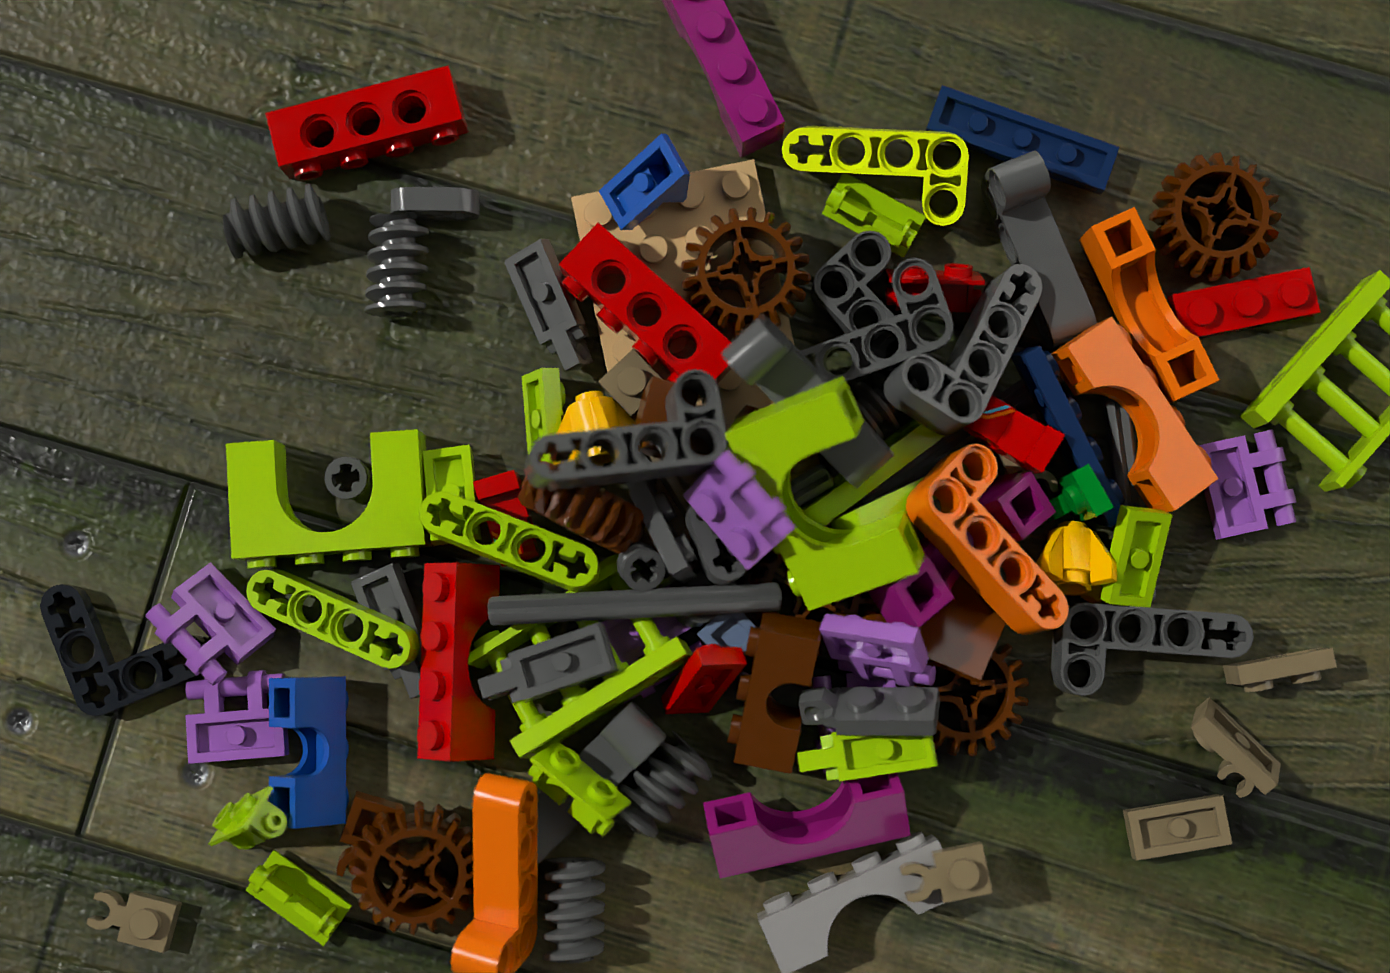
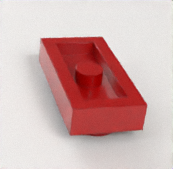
(703, 679)

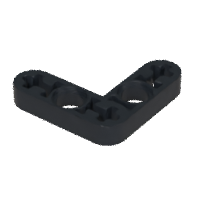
(116, 675)

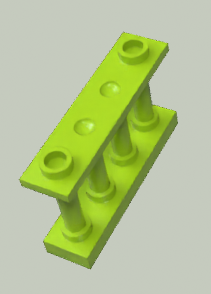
(1306, 372)
(578, 703)

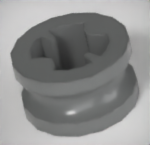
(337, 468)
(636, 580)

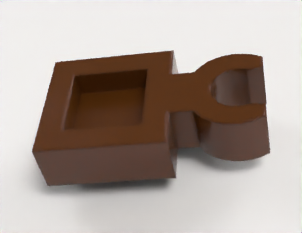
(362, 812)

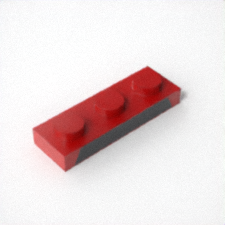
(1246, 303)

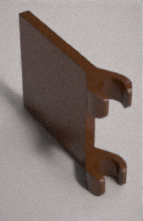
(960, 633)

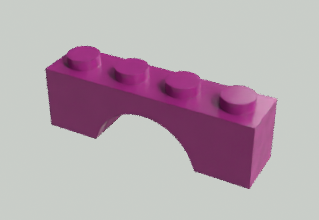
(731, 71)
(1012, 501)
(756, 837)

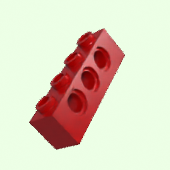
(297, 126)
(603, 255)

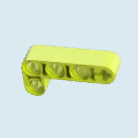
(876, 162)

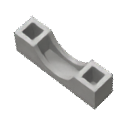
(801, 924)

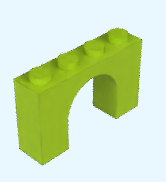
(268, 529)
(821, 560)

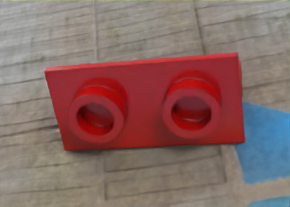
(955, 280)

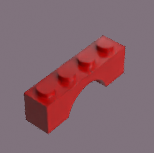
(451, 715)

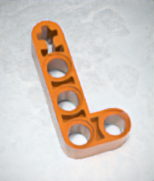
(1029, 598)
(503, 878)

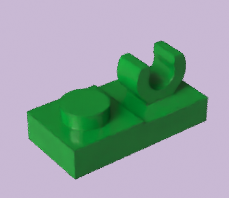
(1080, 495)

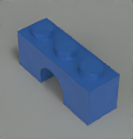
(317, 787)

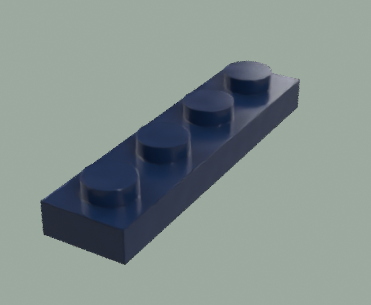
(1009, 134)
(1062, 413)

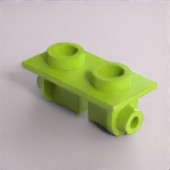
(868, 209)
(562, 772)
(249, 821)
(298, 897)

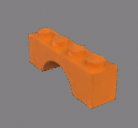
(1127, 273)
(1167, 461)

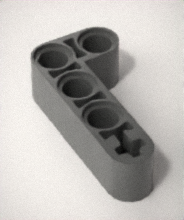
(1018, 208)
(858, 296)
(903, 326)
(975, 345)
(781, 371)
(623, 443)
(1150, 637)
(611, 755)

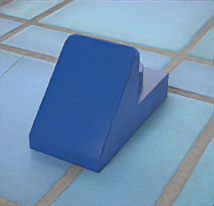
(645, 183)

